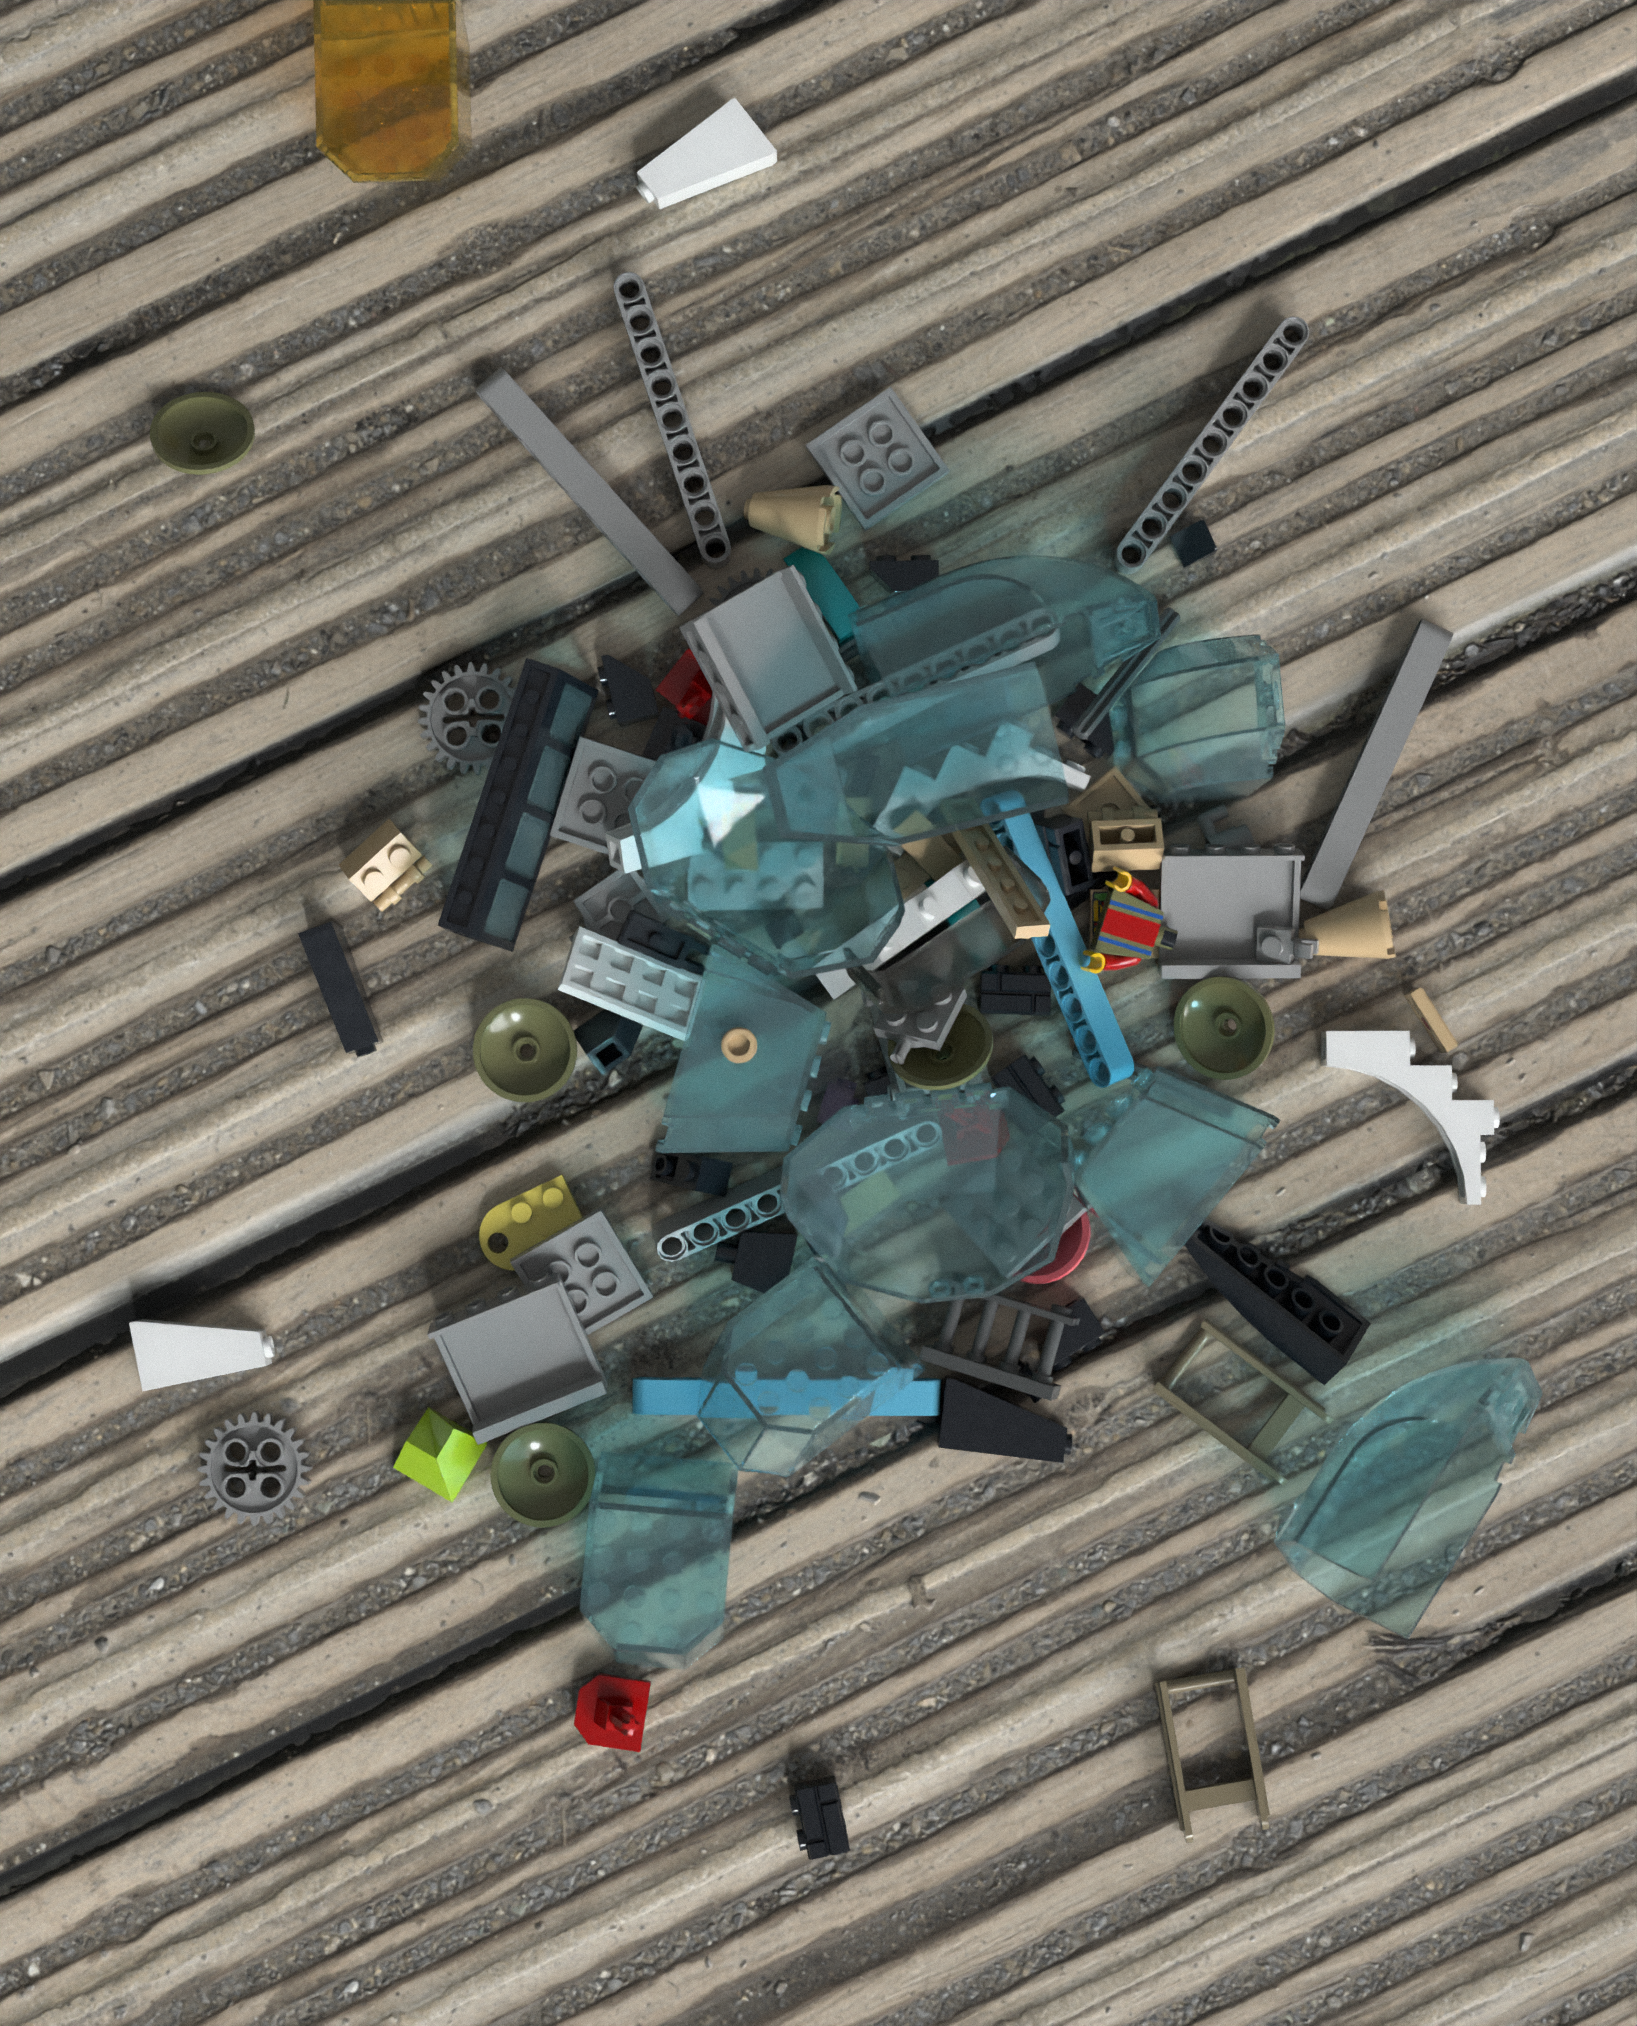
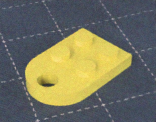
(528, 1219)

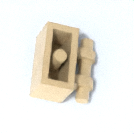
(1125, 839)
(381, 862)

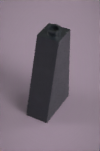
(342, 987)
(992, 1425)

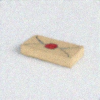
(1431, 1020)

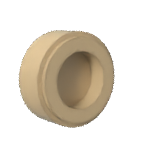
(739, 1045)

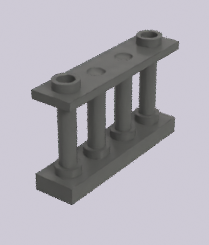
(1007, 1372)

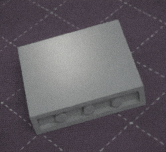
(769, 657)
(1219, 901)
(519, 1356)

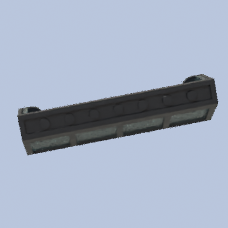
(518, 806)

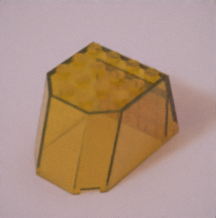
(392, 88)

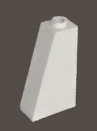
(706, 157)
(188, 1352)

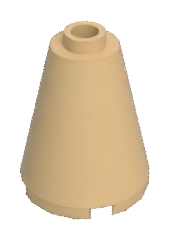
(798, 515)
(1353, 929)

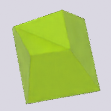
(439, 1454)

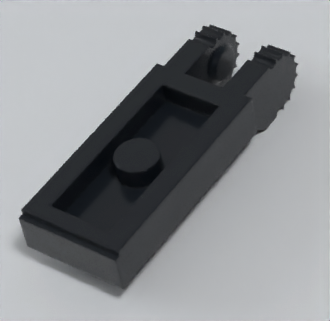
(661, 942)

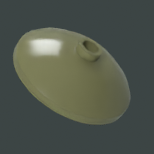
(202, 433)
(1204, 1031)
(499, 1047)
(966, 1050)
(536, 1498)

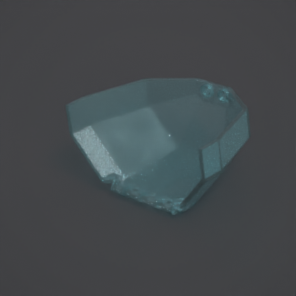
(721, 866)
(933, 1191)

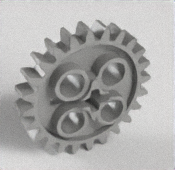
(473, 687)
(254, 1437)

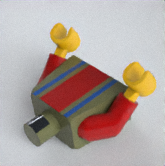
(1127, 926)

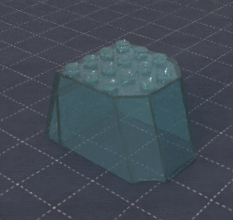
(750, 1103)
(1163, 1165)
(800, 1371)
(658, 1557)

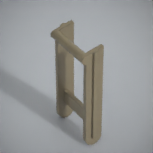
(1274, 1427)
(1221, 1793)

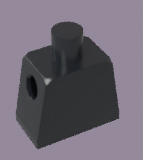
(759, 1259)

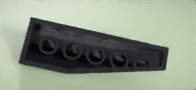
(1285, 1308)

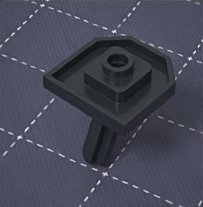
(672, 734)

